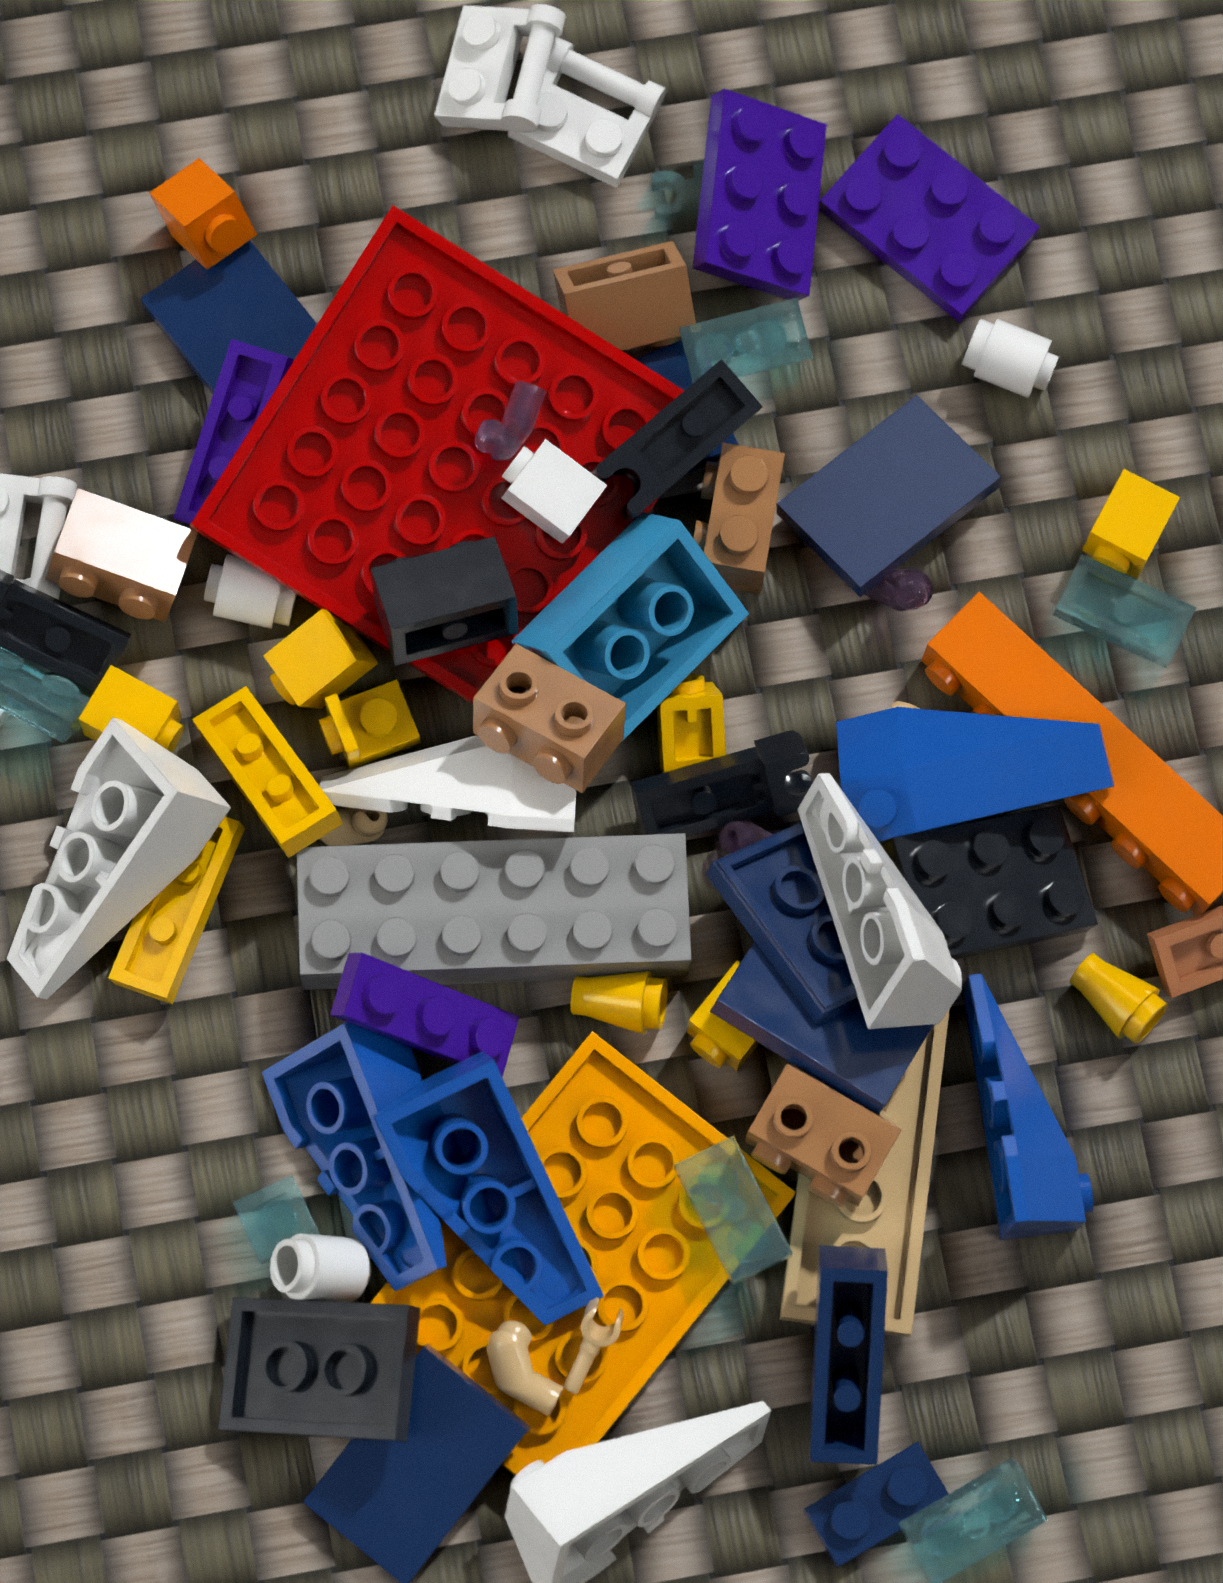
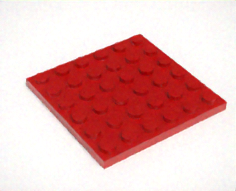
(377, 431)

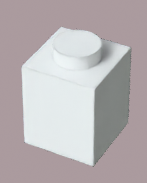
(551, 489)

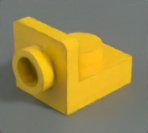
(369, 724)
(691, 724)

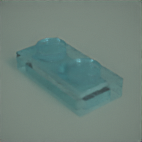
(748, 340)
(1124, 611)
(39, 698)
(733, 1210)
(973, 1521)

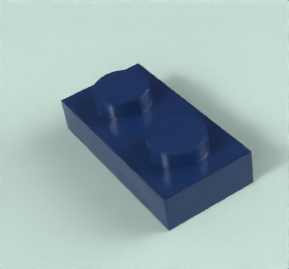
(874, 1504)

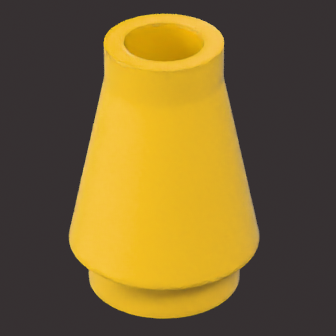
(1121, 999)
(624, 1000)

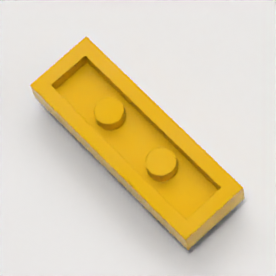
(267, 772)
(170, 926)

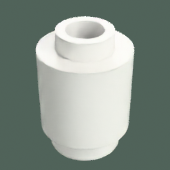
(1010, 357)
(248, 594)
(320, 1268)

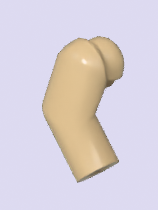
(358, 827)
(513, 1368)

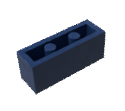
(848, 1354)

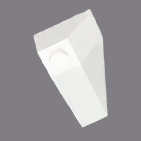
(453, 783)
(127, 838)
(882, 926)
(594, 1495)

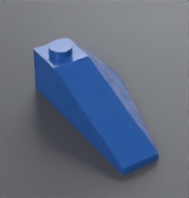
(947, 767)
(328, 1106)
(1027, 1151)
(479, 1171)

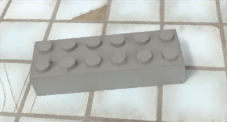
(497, 908)

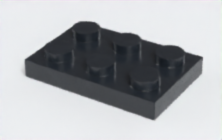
(997, 880)
(319, 1369)

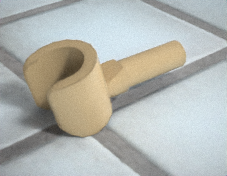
(594, 1338)

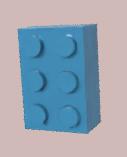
(638, 616)

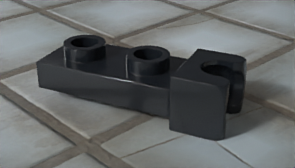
(680, 436)
(57, 634)
(726, 788)

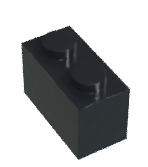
(445, 600)

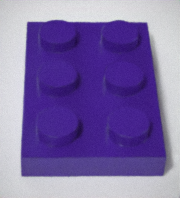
(759, 195)
(928, 218)

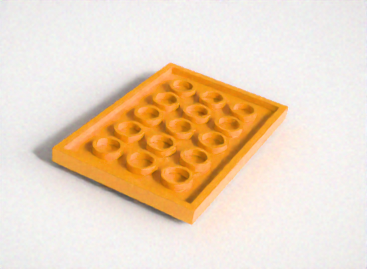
(611, 1158)

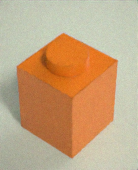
(203, 213)

